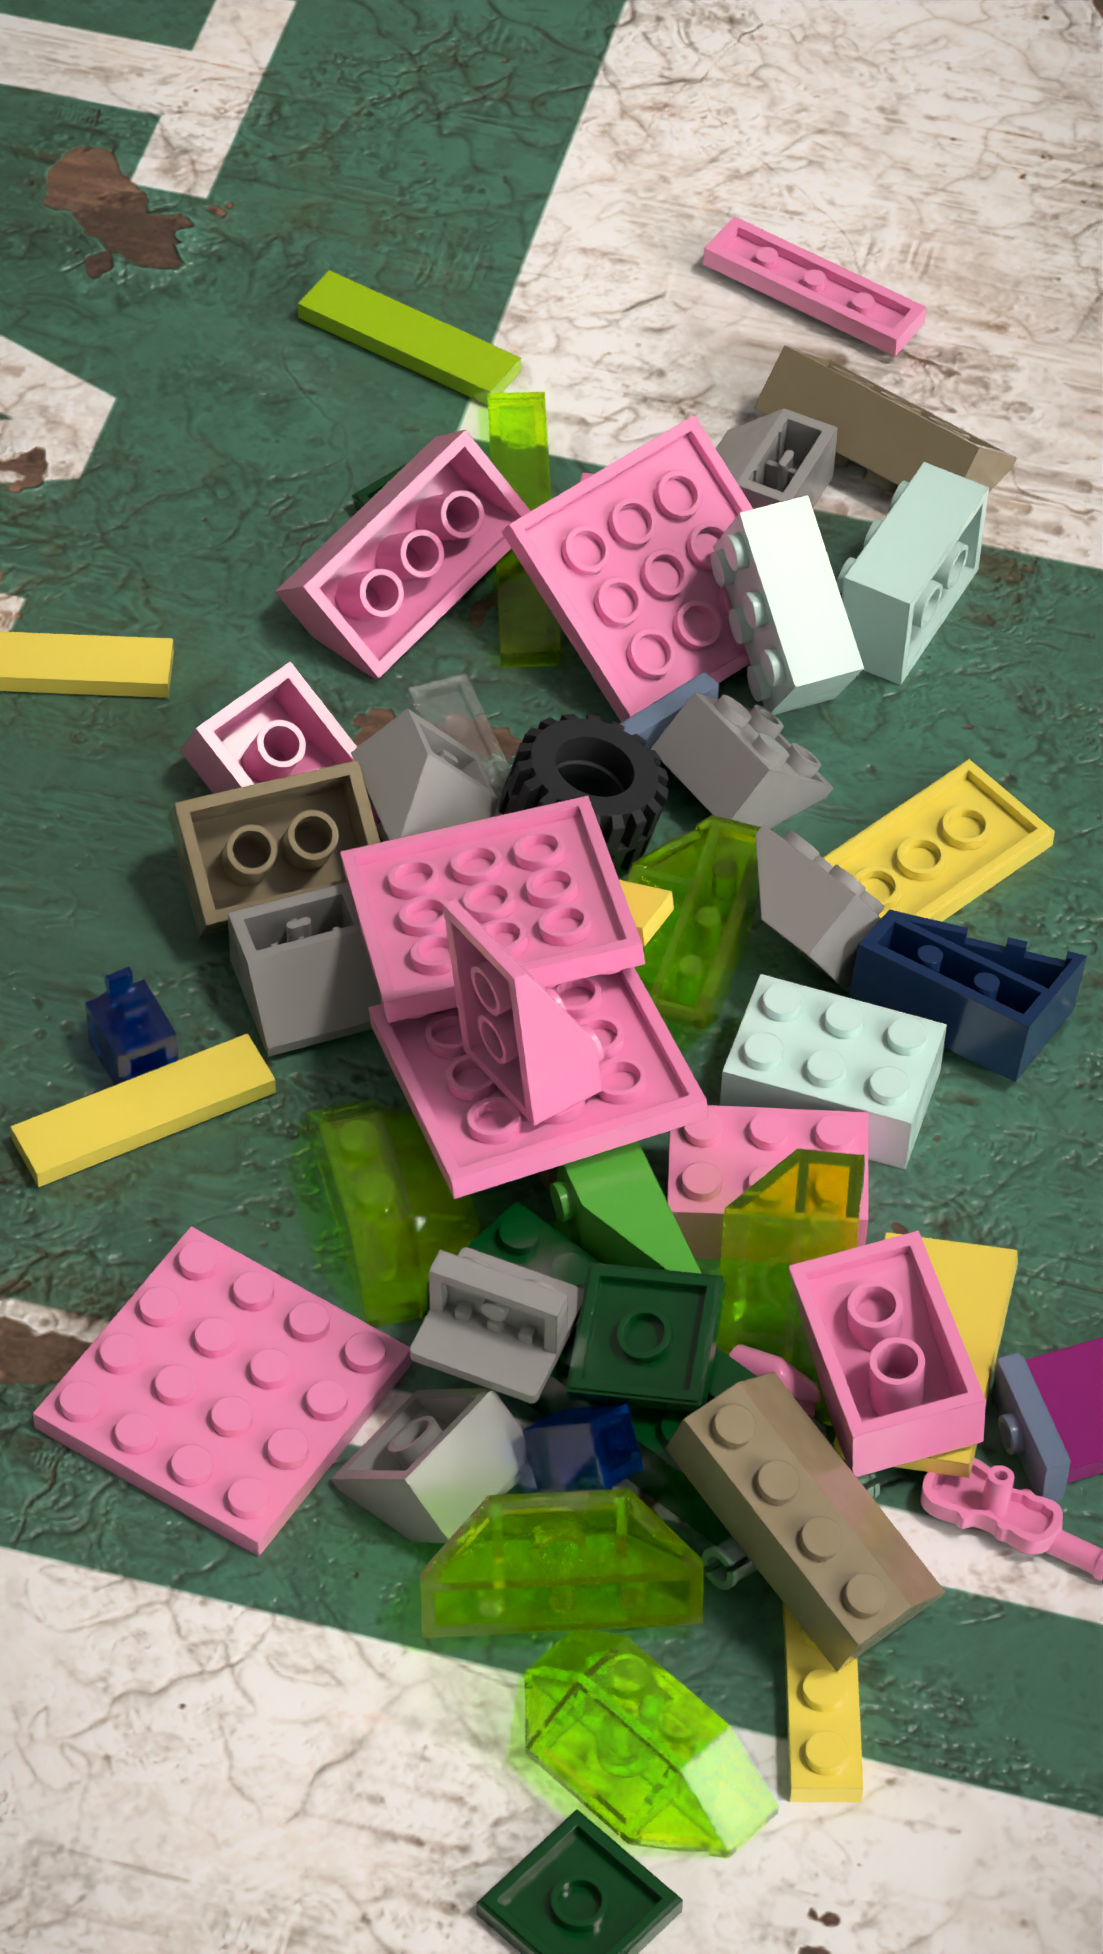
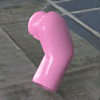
(799, 1385)

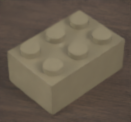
(269, 840)

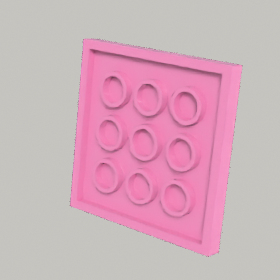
(633, 570)
(526, 876)
(488, 1141)
(223, 1390)

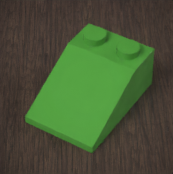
(619, 1212)

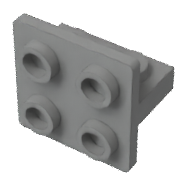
(495, 1323)

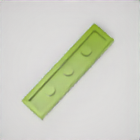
(408, 337)

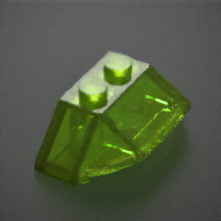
(714, 908)
(387, 1205)
(789, 1216)
(560, 1568)
(641, 1748)

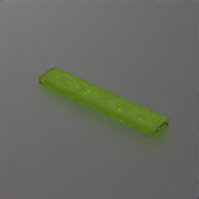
(521, 454)

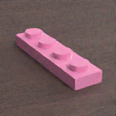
(814, 286)

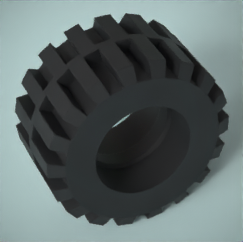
(595, 761)

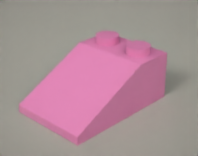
(268, 735)
(517, 1026)
(888, 1354)

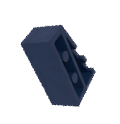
(992, 996)

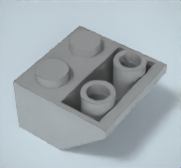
(780, 457)
(740, 762)
(422, 778)
(813, 904)
(303, 968)

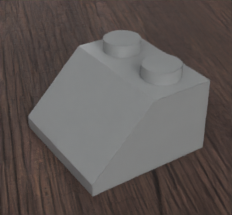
(436, 1462)

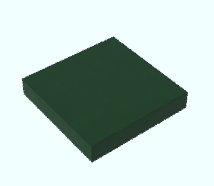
(646, 1337)
(579, 1896)

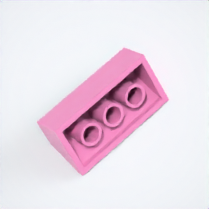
(406, 555)

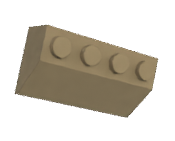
(877, 425)
(802, 1517)

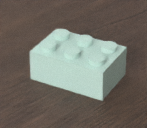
(913, 569)
(786, 606)
(836, 1055)

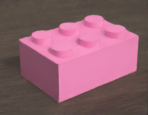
(735, 1148)

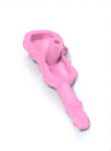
(1012, 1515)

